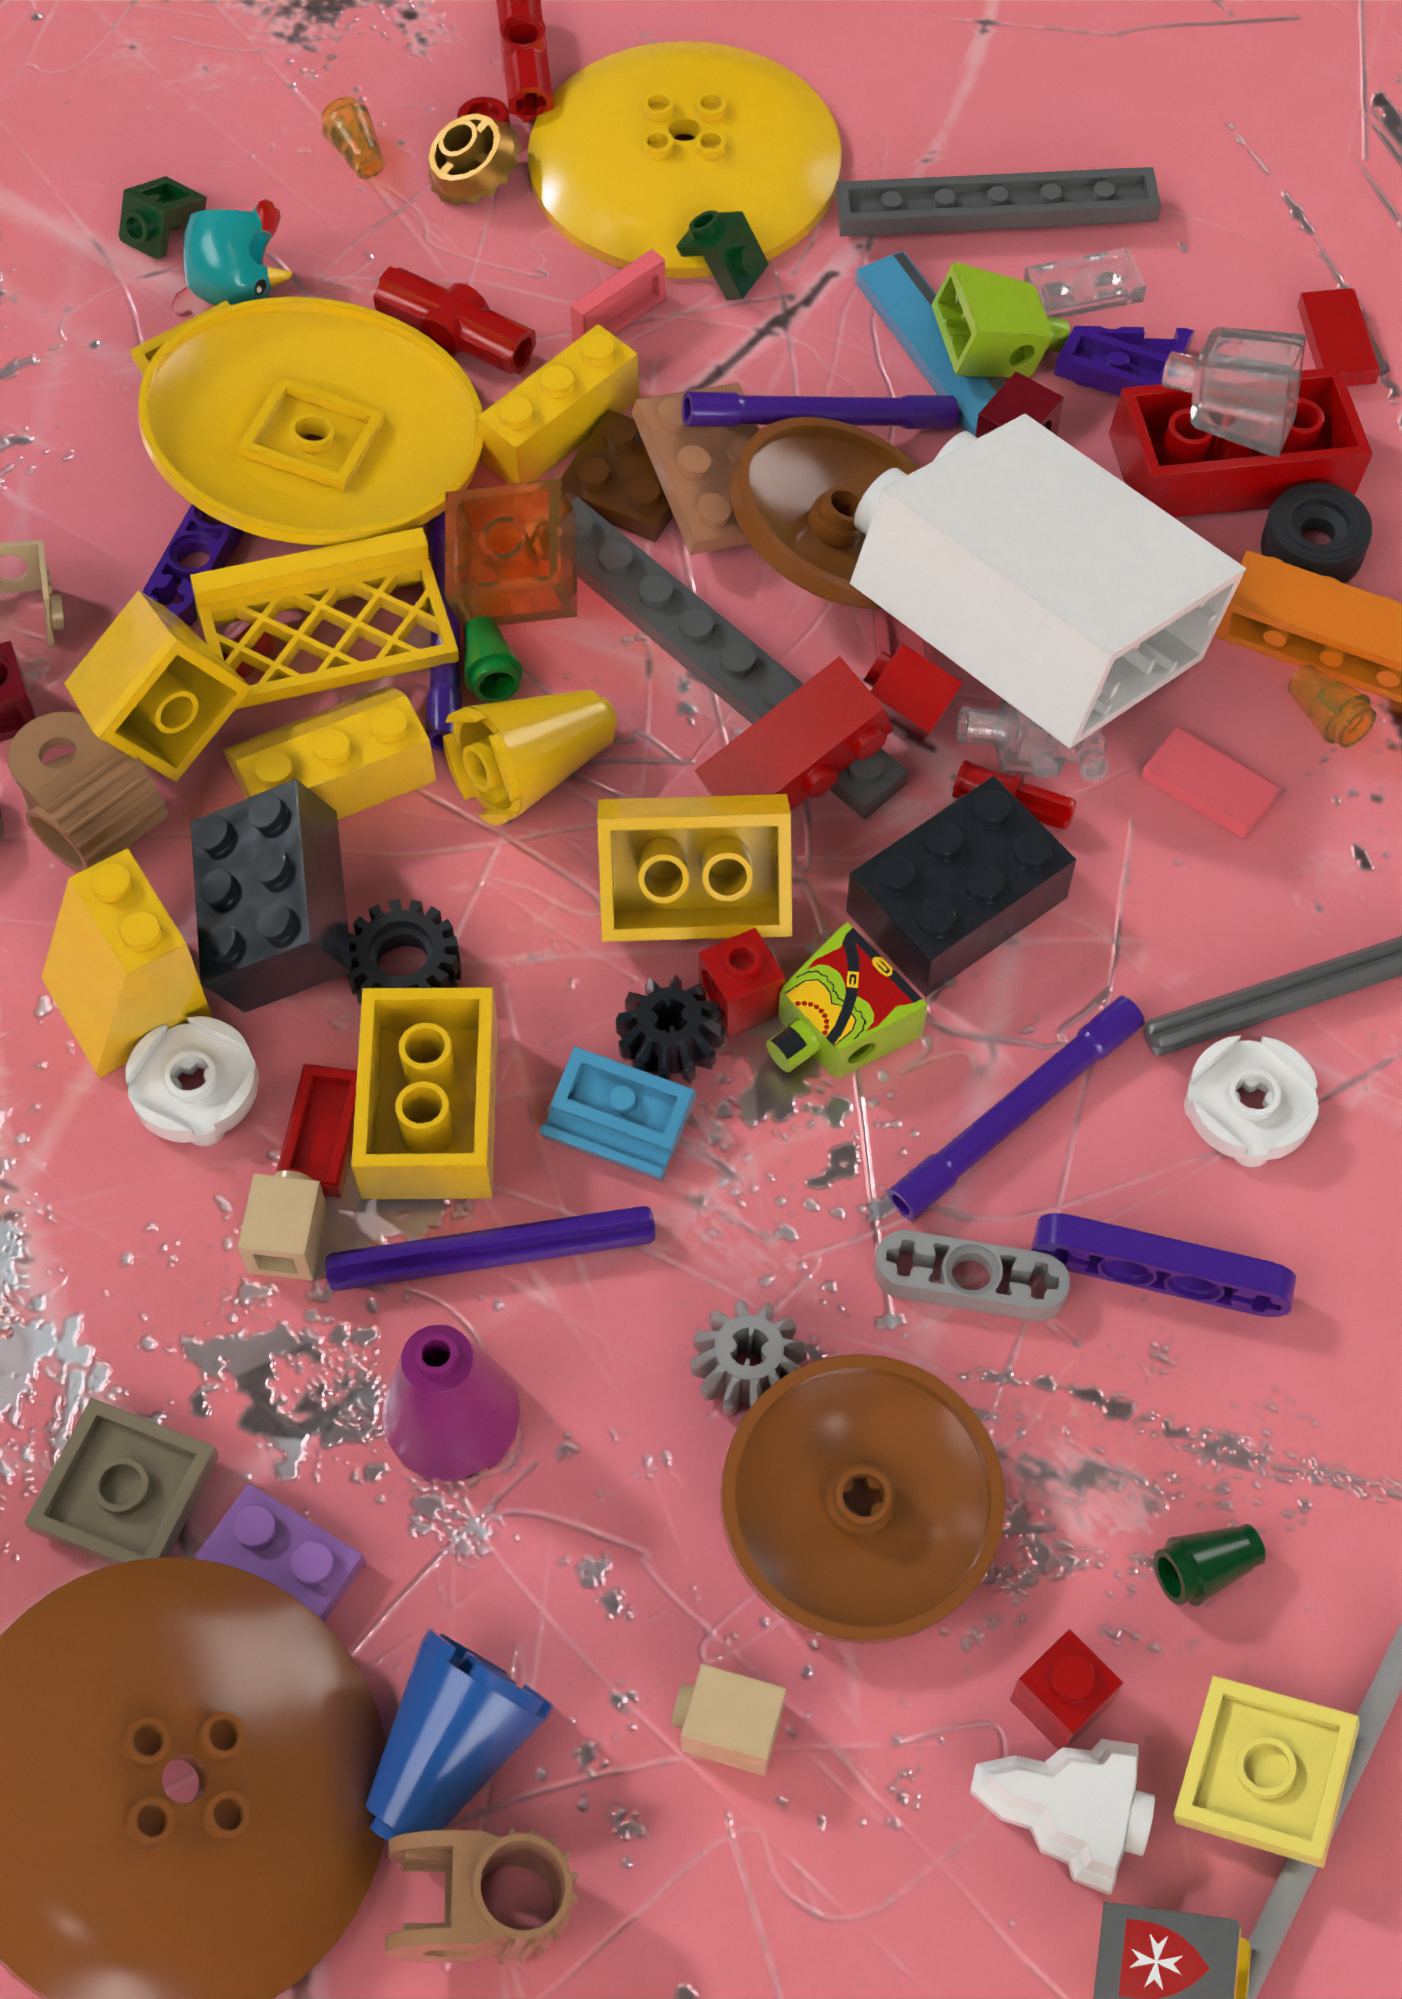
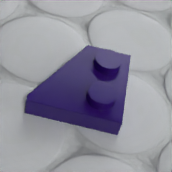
(1117, 357)

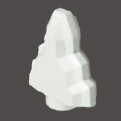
(1075, 1804)

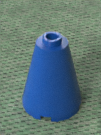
(448, 1737)

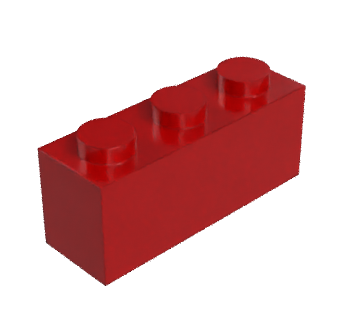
(802, 740)

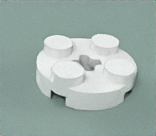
(200, 1113)
(1244, 1132)

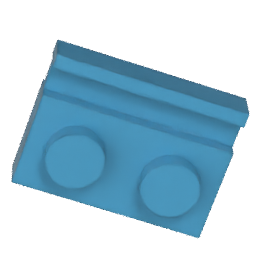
(618, 1113)

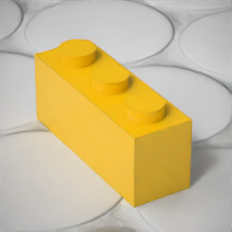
(558, 406)

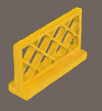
(314, 583)

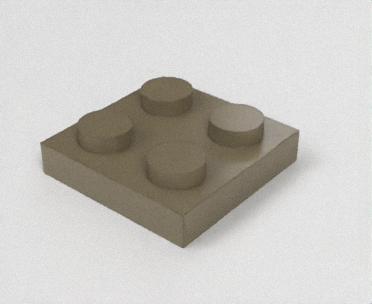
(121, 1486)

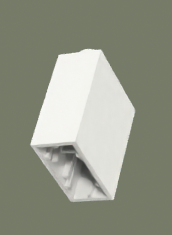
(1042, 575)

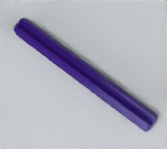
(490, 1248)

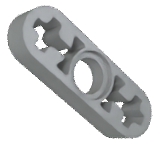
(994, 1258)

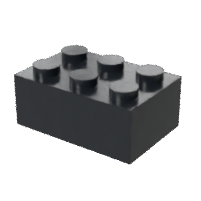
(959, 885)
(269, 896)

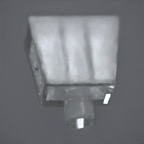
(1242, 385)

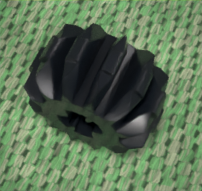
(668, 1010)

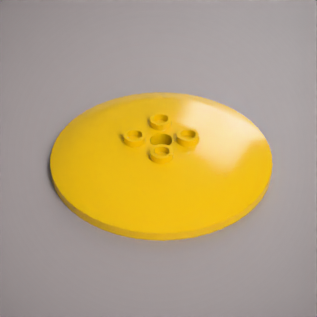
(626, 186)
(253, 379)

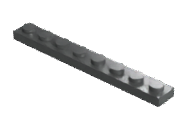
(708, 645)

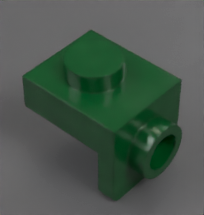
(728, 249)

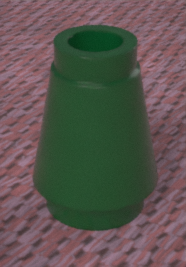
(1206, 1562)

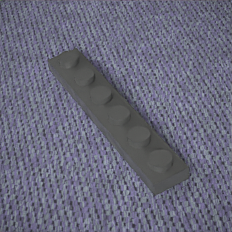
(997, 201)

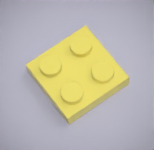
(1267, 1771)

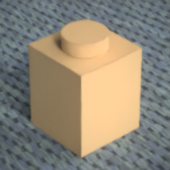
(283, 1225)
(729, 1718)

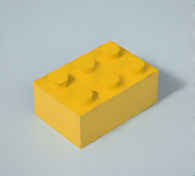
(694, 867)
(426, 1094)

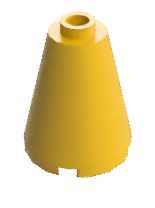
(524, 748)

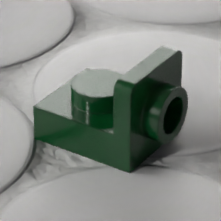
(153, 211)

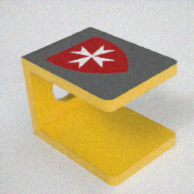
(1170, 1955)

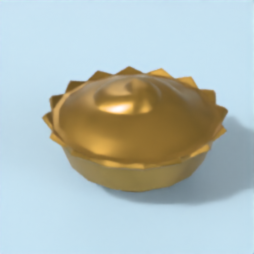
(472, 158)

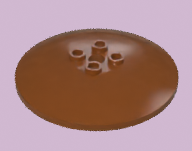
(159, 1897)

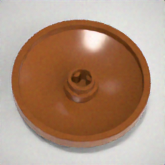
(800, 497)
(862, 1499)

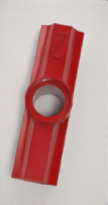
(525, 58)
(455, 319)

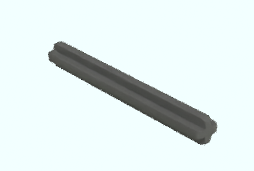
(1274, 997)

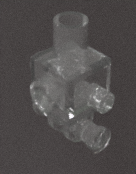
(1026, 746)

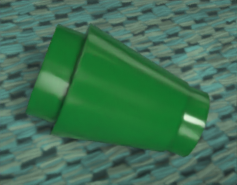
(489, 661)

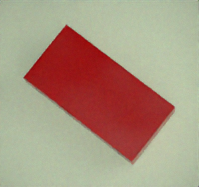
(1339, 334)
(321, 1127)

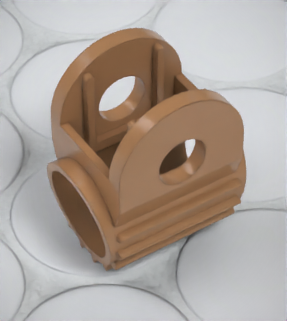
(83, 801)
(468, 1926)

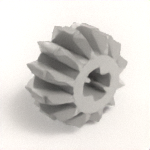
(740, 1335)

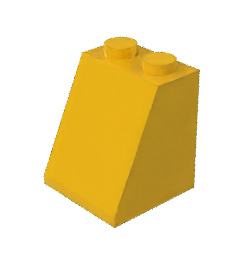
(155, 688)
(118, 963)

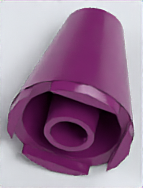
(449, 1406)

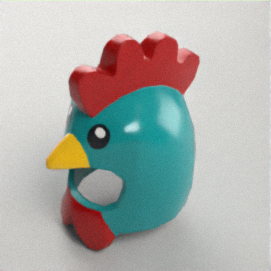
(226, 258)

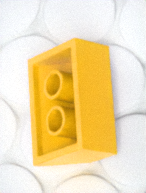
(343, 754)

